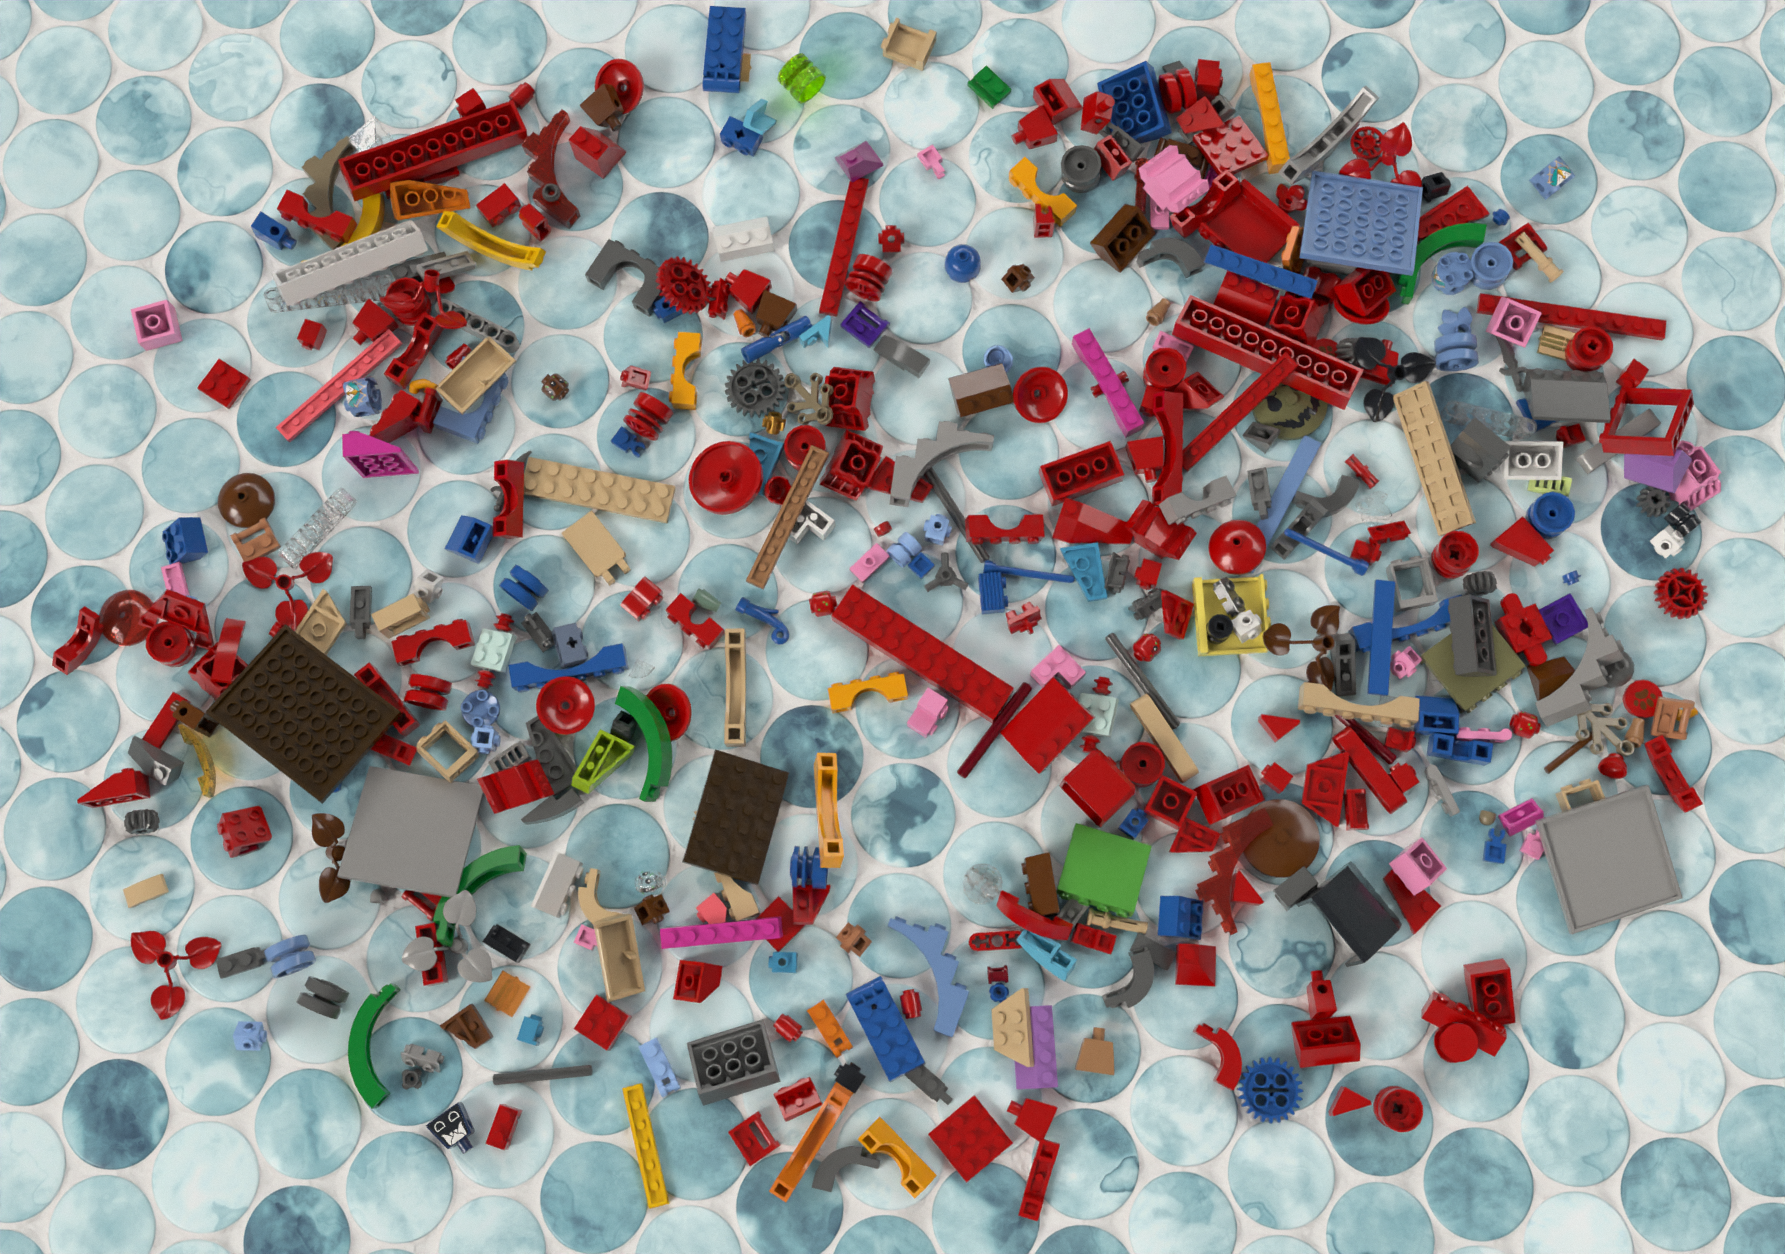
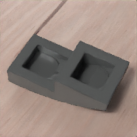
(1160, 954)

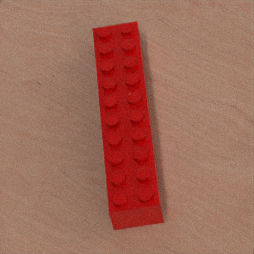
(433, 150)
(1260, 347)
(922, 653)

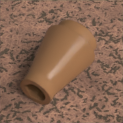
(1157, 313)
(1636, 732)

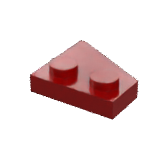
(1200, 117)
(1175, 614)
(1194, 838)

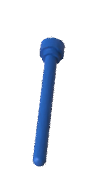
(1359, 566)
(990, 567)

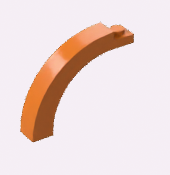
(811, 1142)

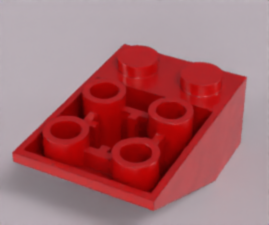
(397, 418)

